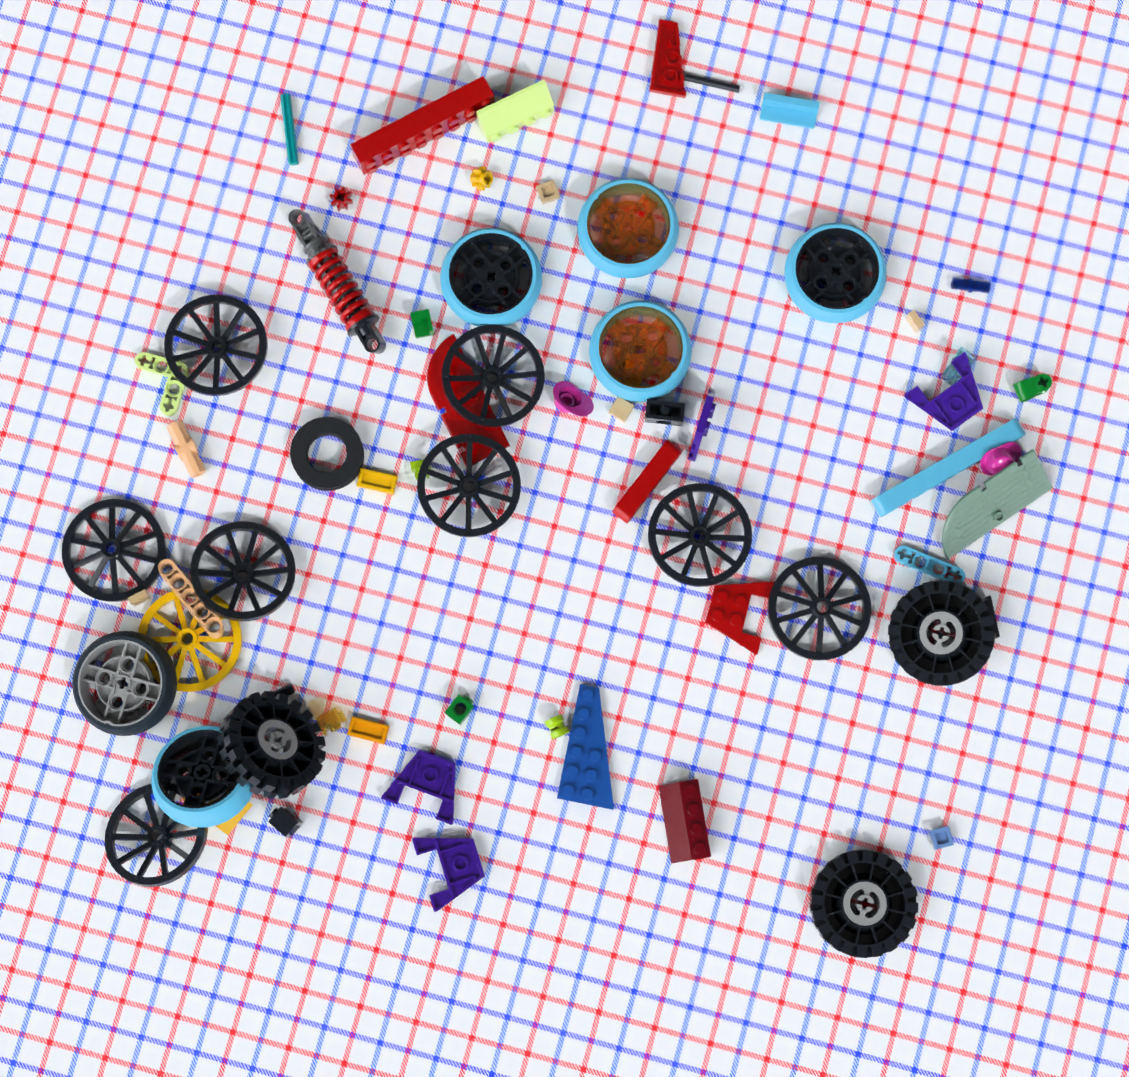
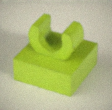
(415, 467)

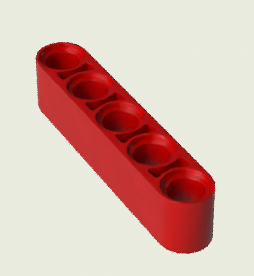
(647, 481)

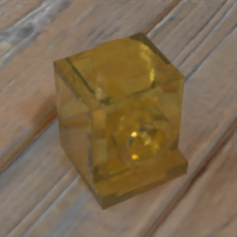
(331, 721)

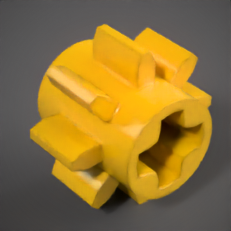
(481, 178)

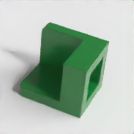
(422, 323)

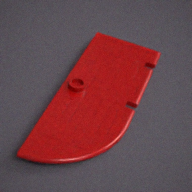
(453, 421)

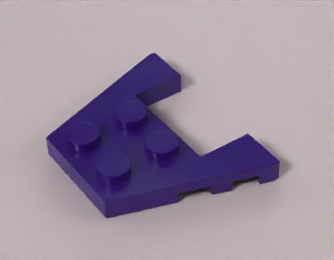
(955, 403)
(703, 425)
(430, 776)
(459, 863)

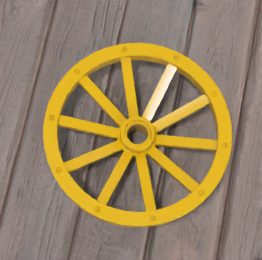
(227, 666)

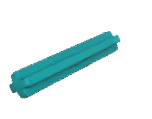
(289, 129)

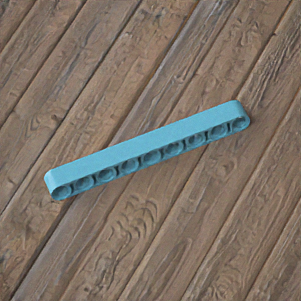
(946, 468)

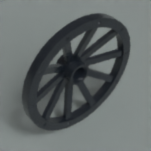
(527, 347)
(242, 381)
(689, 490)
(85, 514)
(441, 522)
(846, 572)
(257, 613)
(151, 836)

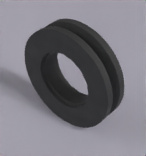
(324, 427)

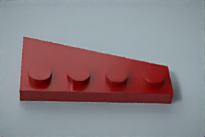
(667, 62)

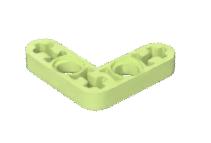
(166, 373)

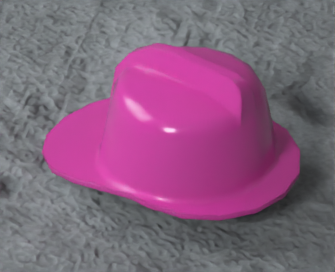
(571, 399)
(1000, 457)

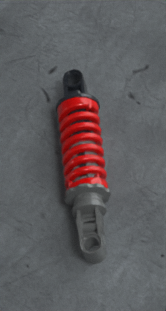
(326, 265)

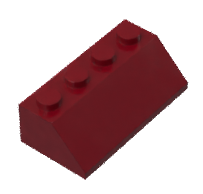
(684, 821)

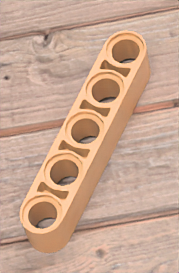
(186, 591)

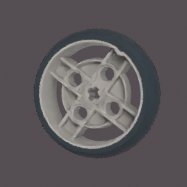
(134, 649)

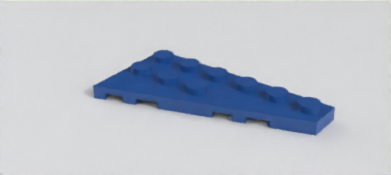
(586, 766)

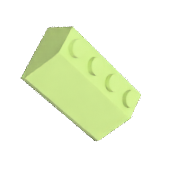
(515, 111)

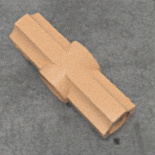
(186, 449)

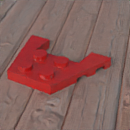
(729, 611)

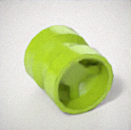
(555, 722)

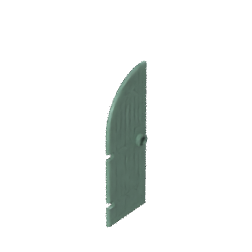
(987, 508)

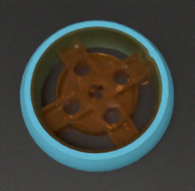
(600, 206)
(614, 329)

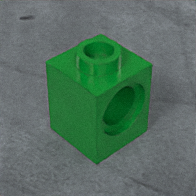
(460, 718)

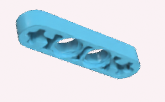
(930, 562)

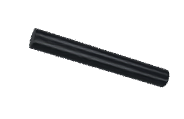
(712, 83)

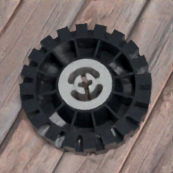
(948, 603)
(258, 758)
(855, 933)

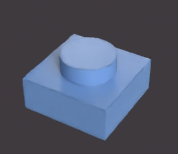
(941, 837)

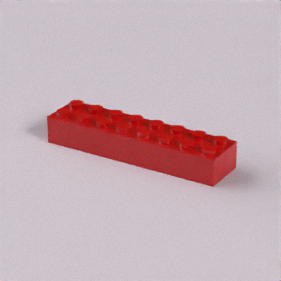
(422, 126)

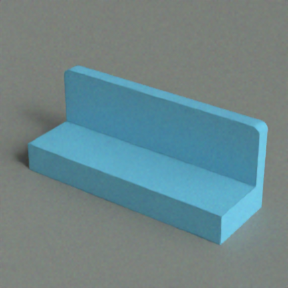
(789, 110)

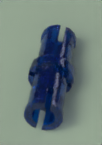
(970, 285)

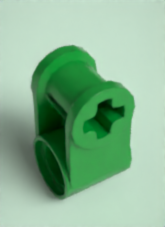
(1029, 388)

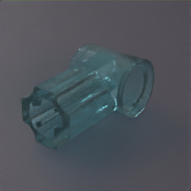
(950, 374)

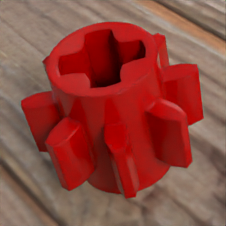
(337, 202)

